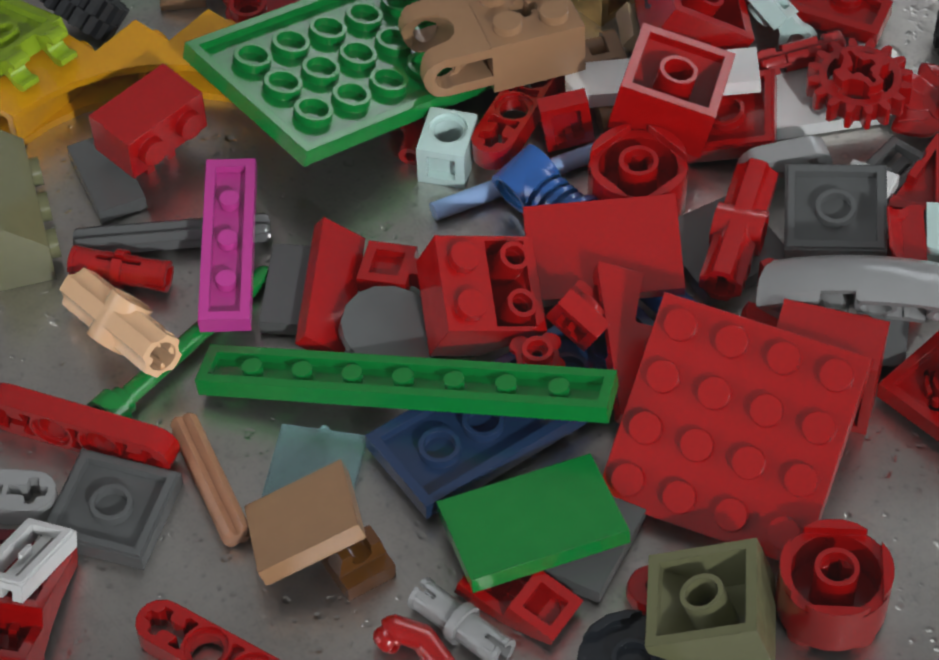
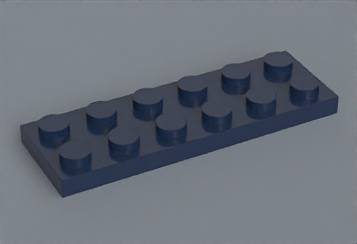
(453, 453)

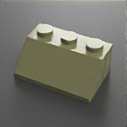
(24, 242)

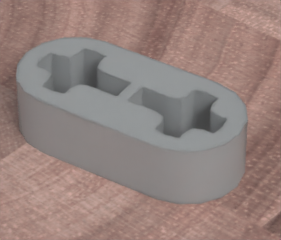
(792, 151)
(19, 486)

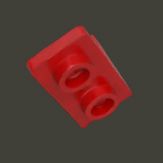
(565, 118)

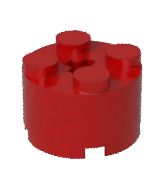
(638, 164)
(833, 586)

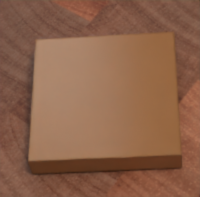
(304, 522)

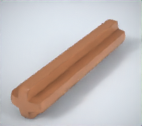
(210, 480)

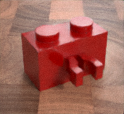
(148, 121)

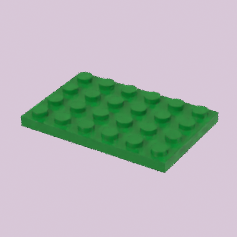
(321, 73)

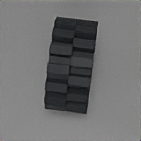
(92, 17)

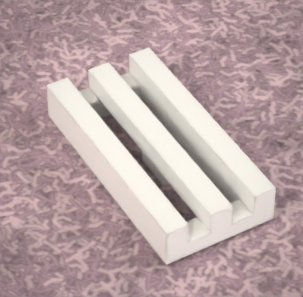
(34, 561)

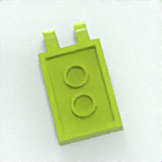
(23, 34)

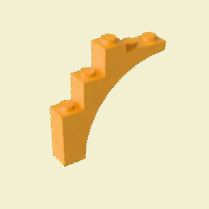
(100, 75)

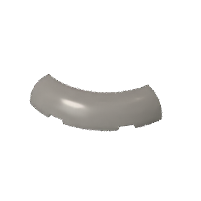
(868, 283)

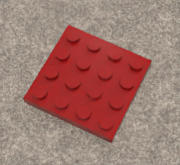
(734, 425)

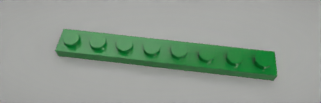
(409, 383)

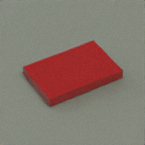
(624, 232)

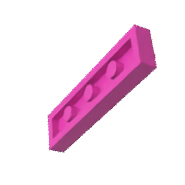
(228, 245)

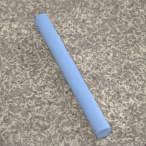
(487, 191)

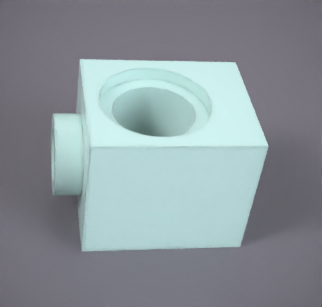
(446, 148)

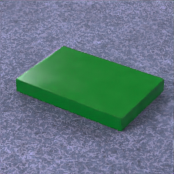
(532, 522)

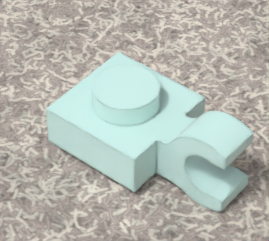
(780, 15)

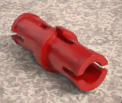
(122, 268)

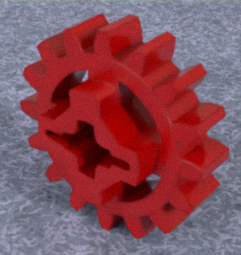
(859, 83)

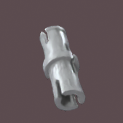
(460, 622)

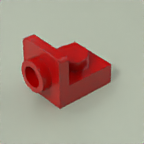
(579, 315)

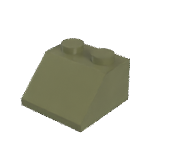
(711, 603)

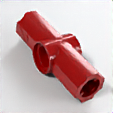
(738, 230)

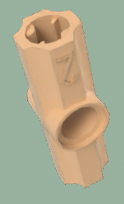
(120, 322)

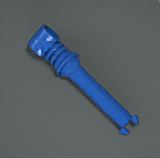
(535, 180)

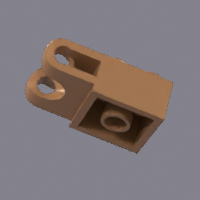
(493, 42)

